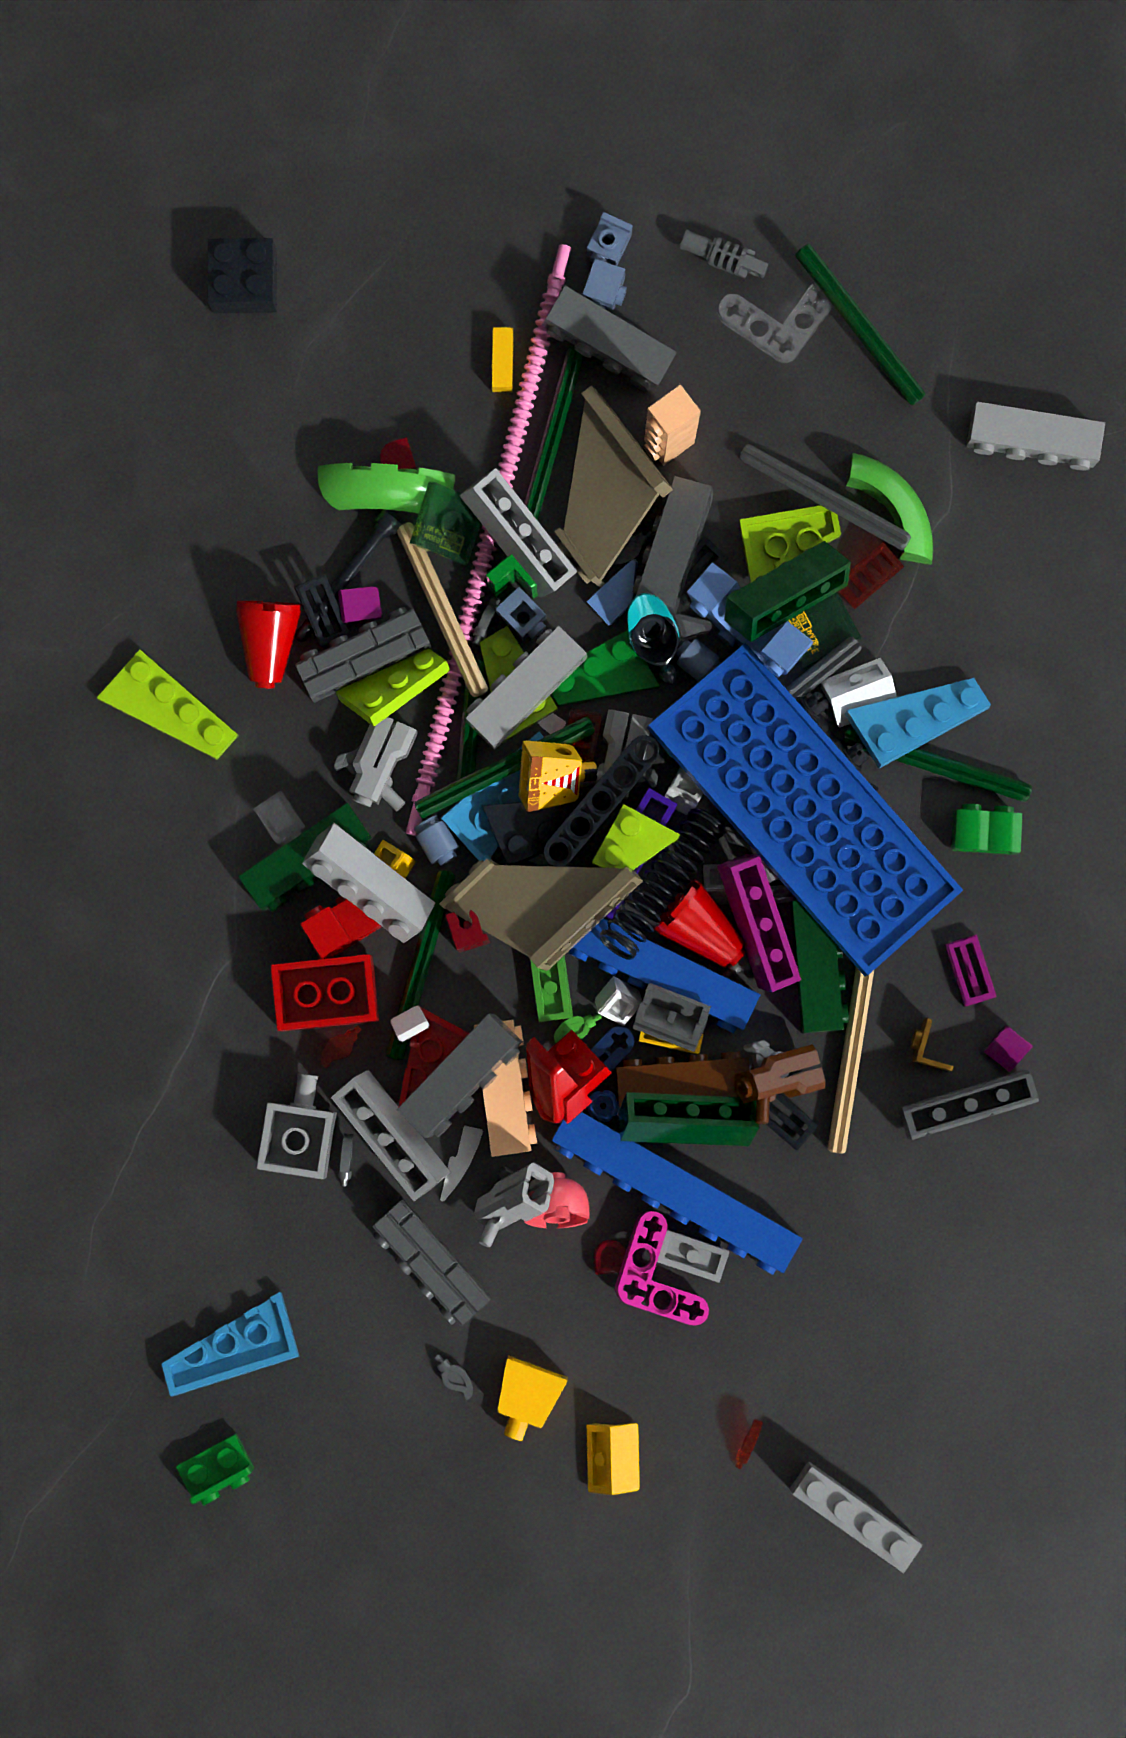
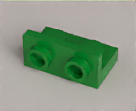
(215, 1469)

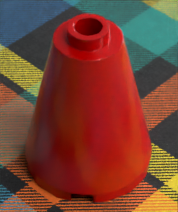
(267, 638)
(701, 926)

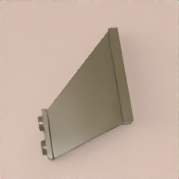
(609, 490)
(539, 907)

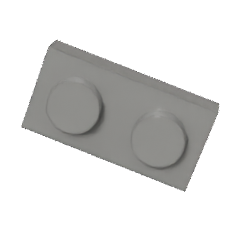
(693, 1256)

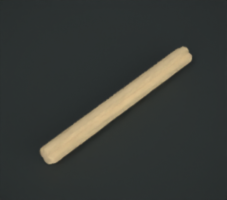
(443, 613)
(850, 1062)

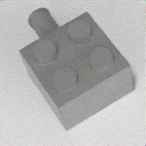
(297, 1135)

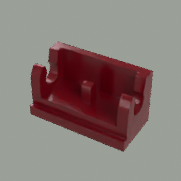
(467, 938)

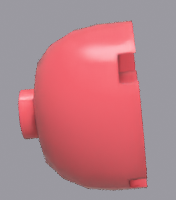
(567, 1204)

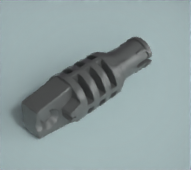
(724, 255)

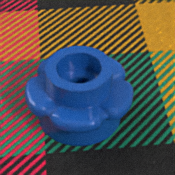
(611, 1109)

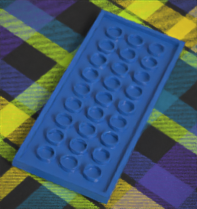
(805, 809)

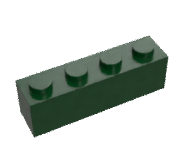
(787, 591)
(283, 870)
(820, 979)
(687, 1119)

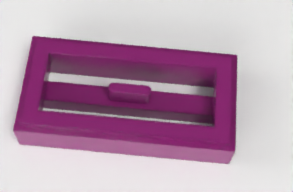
(961, 944)

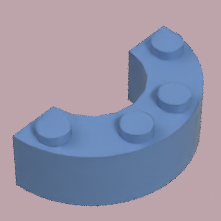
(776, 649)

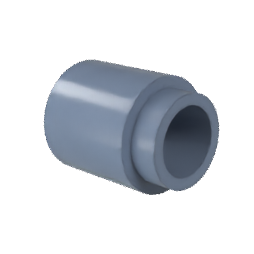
(696, 659)
(436, 841)

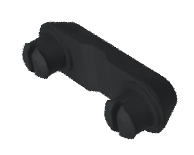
(814, 707)

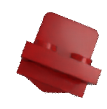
(563, 1077)

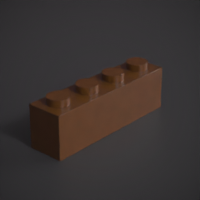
(693, 1077)

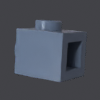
(605, 285)

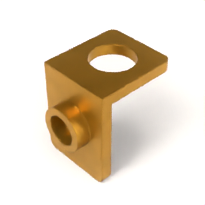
(919, 1042)

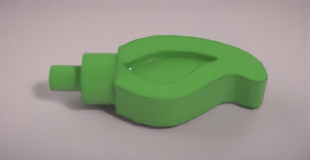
(578, 1024)

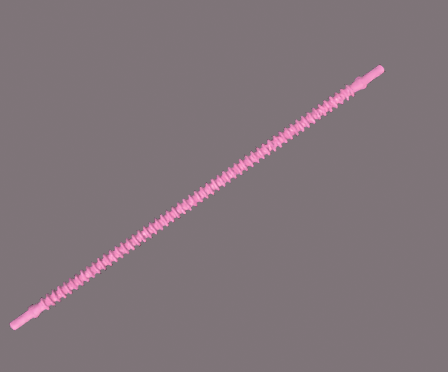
(555, 283)

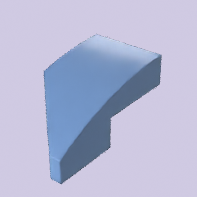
(616, 594)

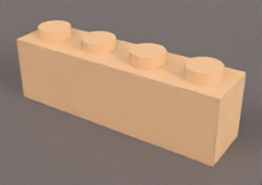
(671, 426)
(507, 1107)

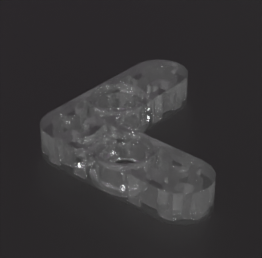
(787, 331)

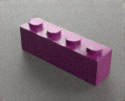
(759, 922)

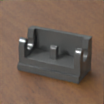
(672, 1017)

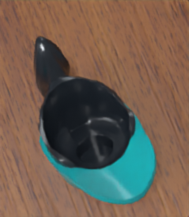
(653, 634)

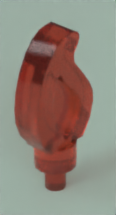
(339, 1047)
(748, 1444)

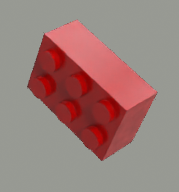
(325, 992)

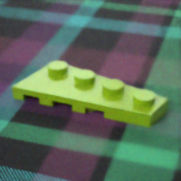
(160, 701)

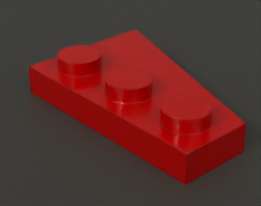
(429, 1051)

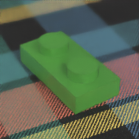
(552, 992)

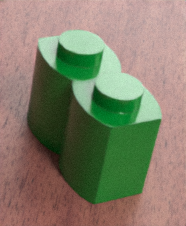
(986, 830)

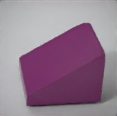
(360, 605)
(1008, 1048)

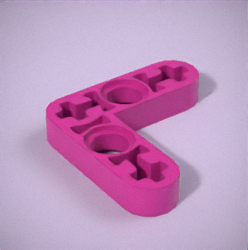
(643, 1275)

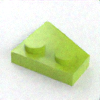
(633, 840)

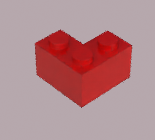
(337, 927)

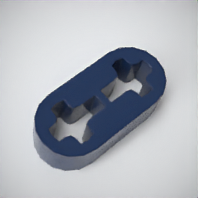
(619, 1054)

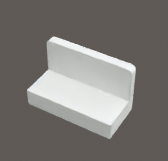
(858, 688)

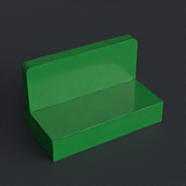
(506, 574)

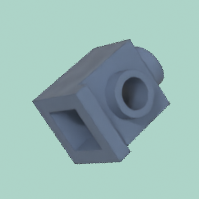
(615, 230)
(520, 603)

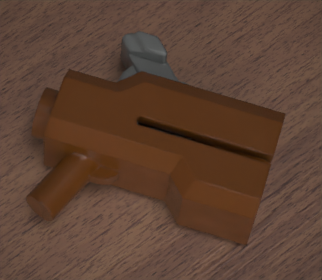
(771, 1076)

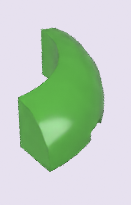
(378, 486)
(900, 500)

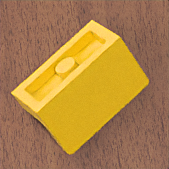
(613, 1458)

